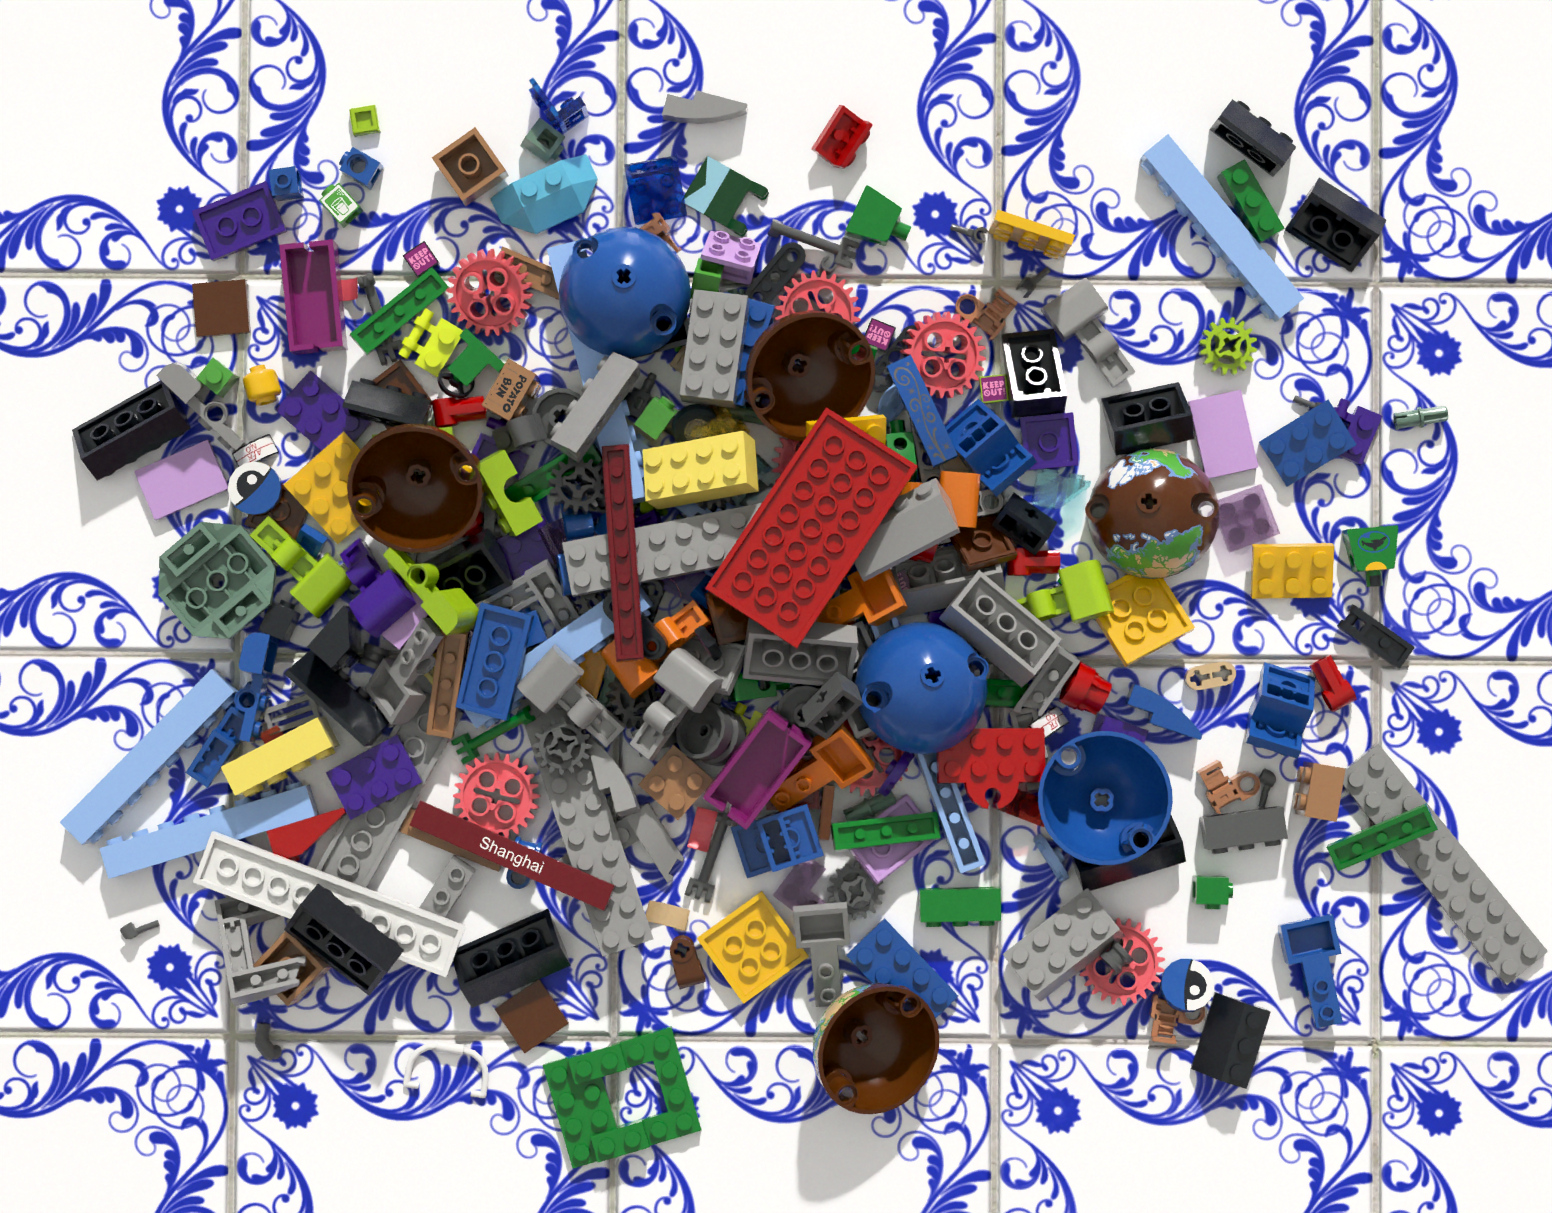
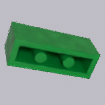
(1250, 202)
(960, 905)

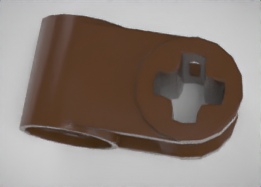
(687, 966)

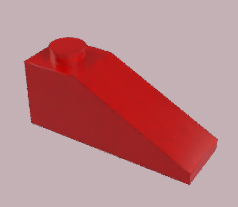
(300, 836)

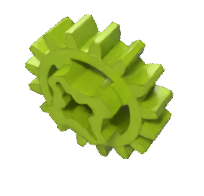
(1221, 337)

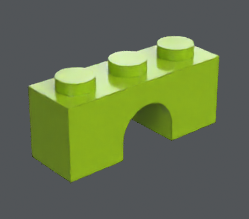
(514, 516)

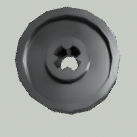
(552, 406)
(791, 705)
(711, 734)

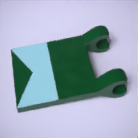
(719, 193)

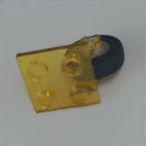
(700, 421)

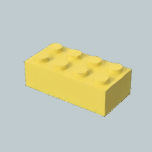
(700, 470)
(276, 758)

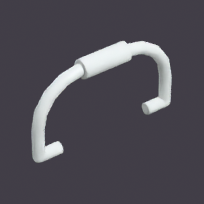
(451, 1048)

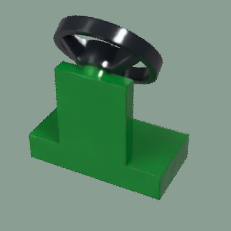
(468, 366)

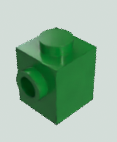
(1211, 891)

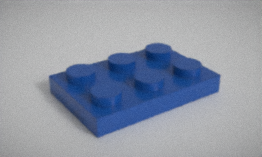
(1307, 443)

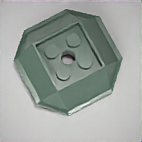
(189, 573)

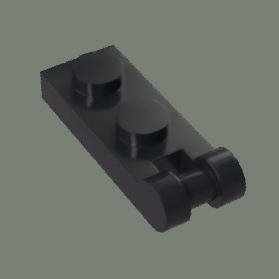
(1376, 637)

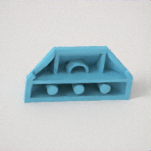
(547, 195)

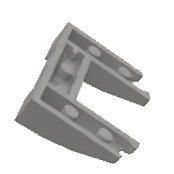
(538, 584)
(1047, 681)
(653, 836)
(244, 979)

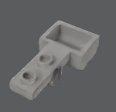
(1077, 314)
(186, 387)
(394, 680)
(555, 681)
(687, 687)
(448, 887)
(821, 930)

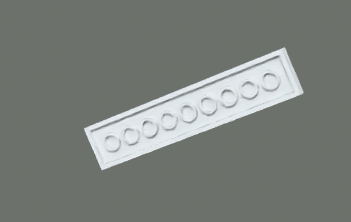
(283, 884)

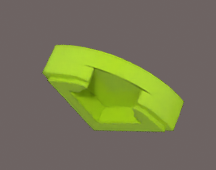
(646, 507)

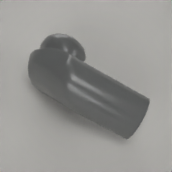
(263, 1043)

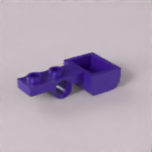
(382, 594)

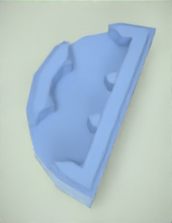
(890, 405)
(1052, 856)

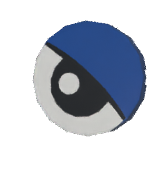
(255, 488)
(1186, 985)

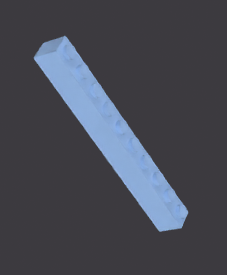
(616, 430)
(945, 799)

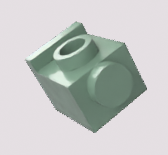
(547, 134)

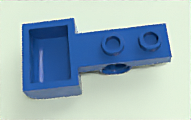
(575, 527)
(257, 659)
(1311, 944)

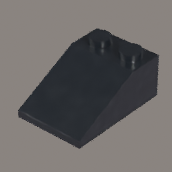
(1033, 373)

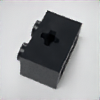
(1024, 523)

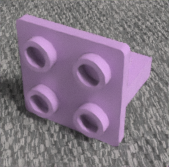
(735, 253)

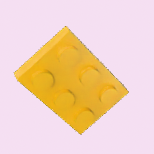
(1292, 570)

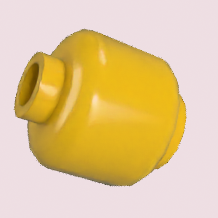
(261, 385)

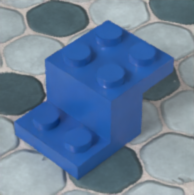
(988, 447)
(1280, 710)
(777, 841)

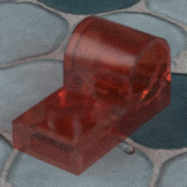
(1022, 806)

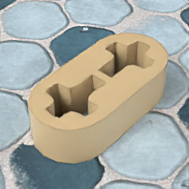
(1209, 669)

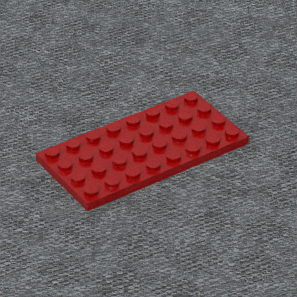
(811, 528)

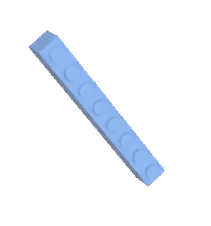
(1221, 228)
(575, 640)
(149, 757)
(193, 834)

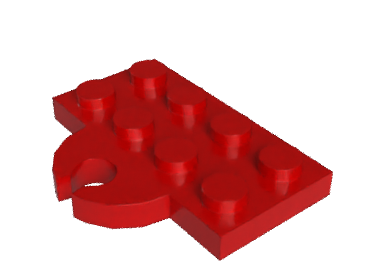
(994, 761)

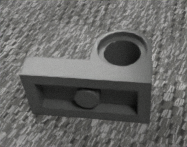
(520, 433)

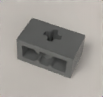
(831, 705)

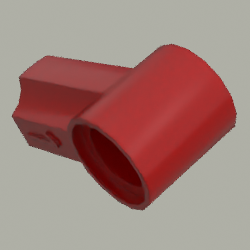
(453, 411)
(1026, 563)
(1335, 689)

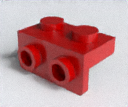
(842, 137)

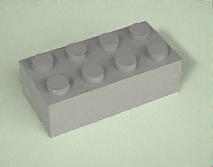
(714, 348)
(1063, 945)

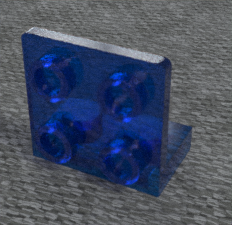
(570, 114)
(655, 188)

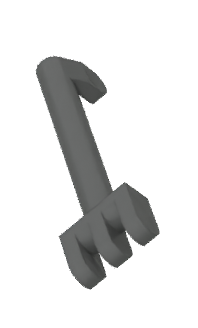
(777, 227)
(368, 282)
(702, 882)

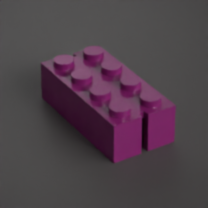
(313, 297)
(758, 768)

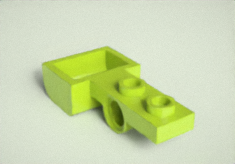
(318, 582)
(1081, 594)
(448, 608)

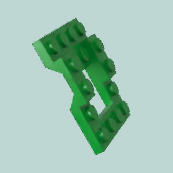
(586, 1109)

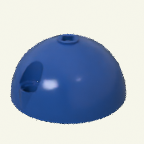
(619, 315)
(922, 713)
(1135, 792)

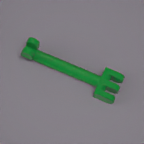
(470, 745)

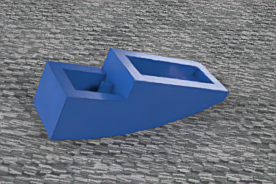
(1161, 712)

